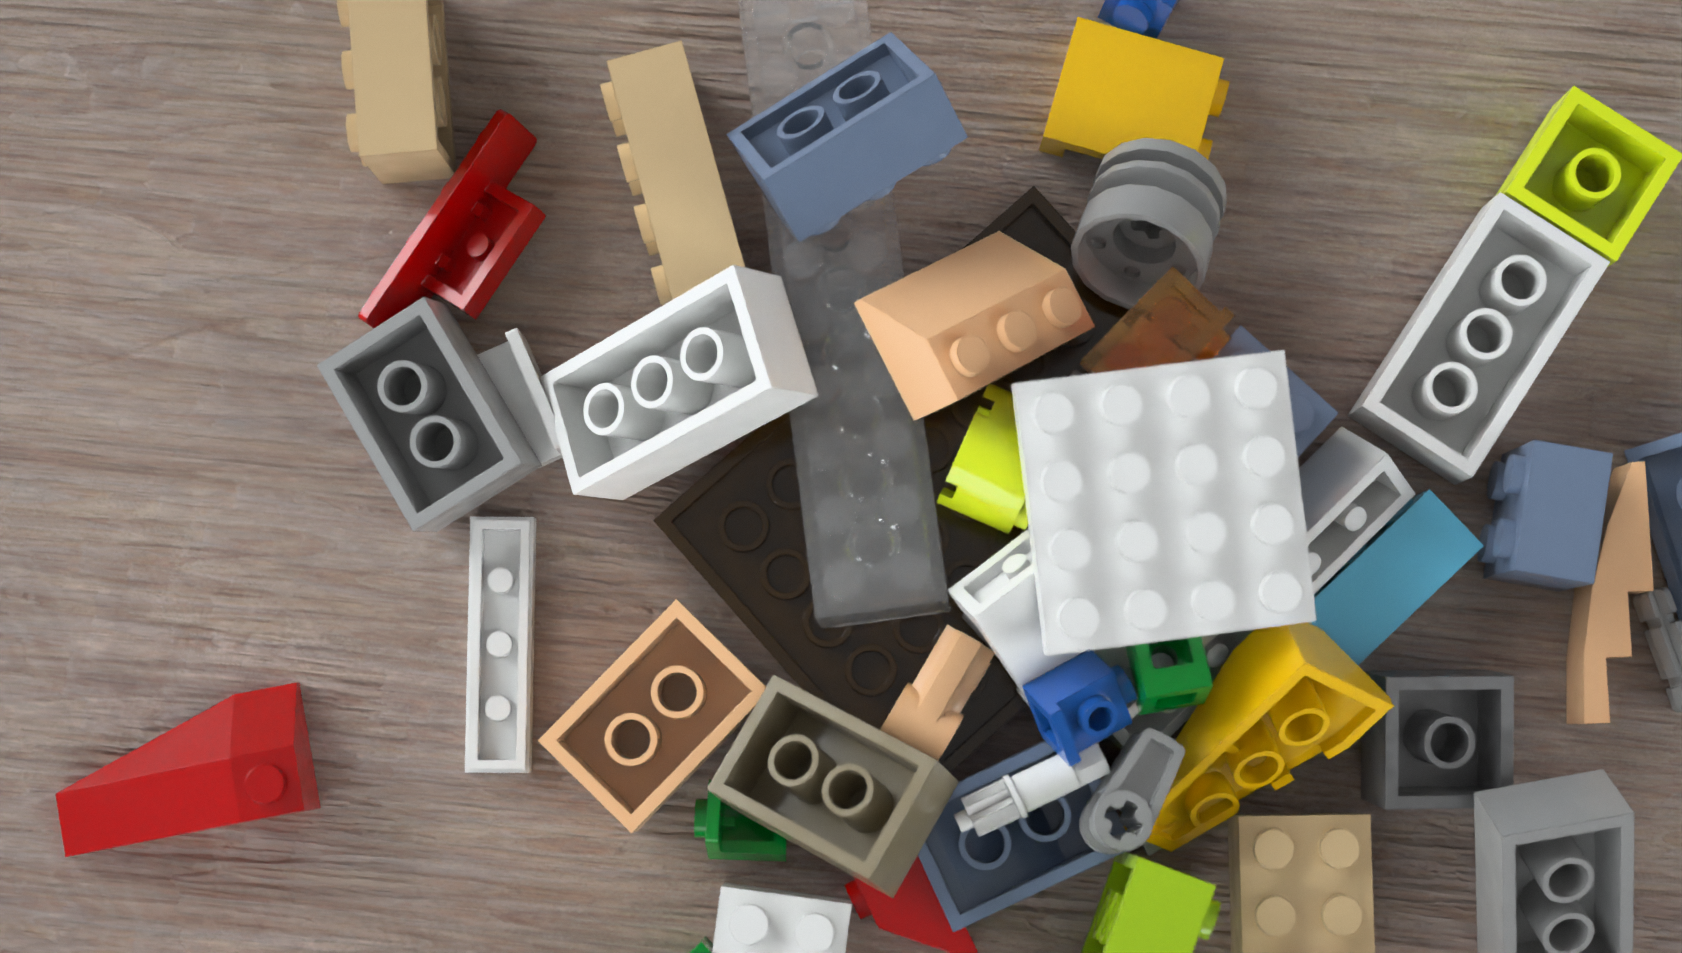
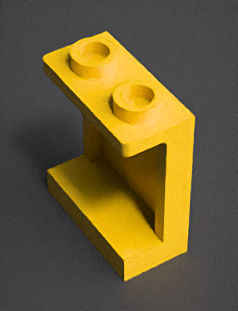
(1129, 89)

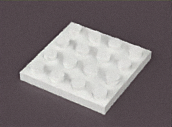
(1164, 502)

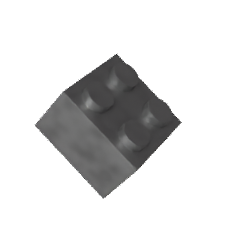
(1440, 738)

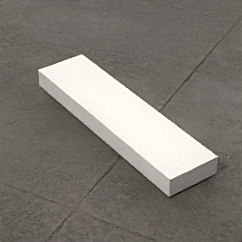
(500, 645)

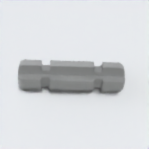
(1663, 638)

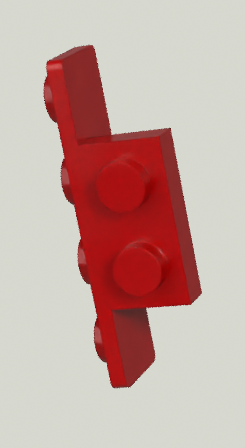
(468, 232)

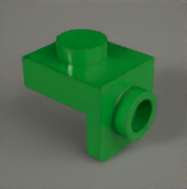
(733, 835)

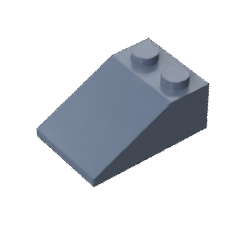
(1014, 861)

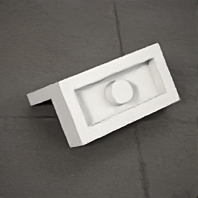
(519, 384)

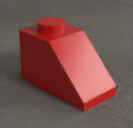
(911, 913)

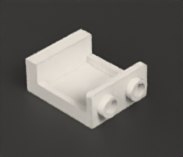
(1004, 607)

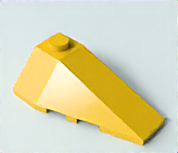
(1269, 710)

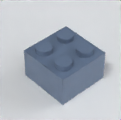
(1546, 516)

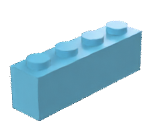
(1393, 575)

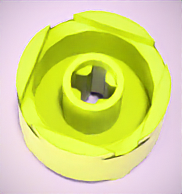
(989, 468)

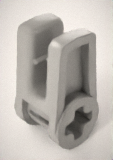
(1136, 787)

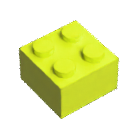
(1591, 173)

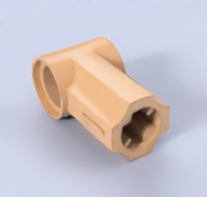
(932, 705)

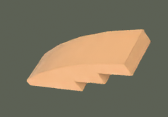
(1602, 609)

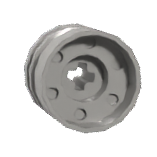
(1148, 212)

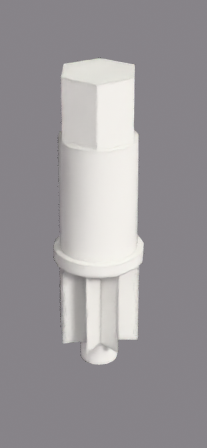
(1028, 790)

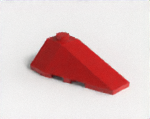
(211, 772)

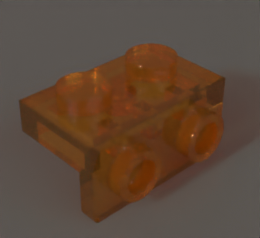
(1162, 328)

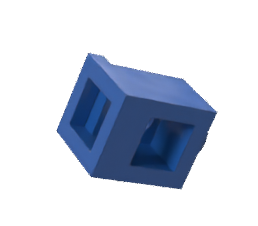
(1080, 704)

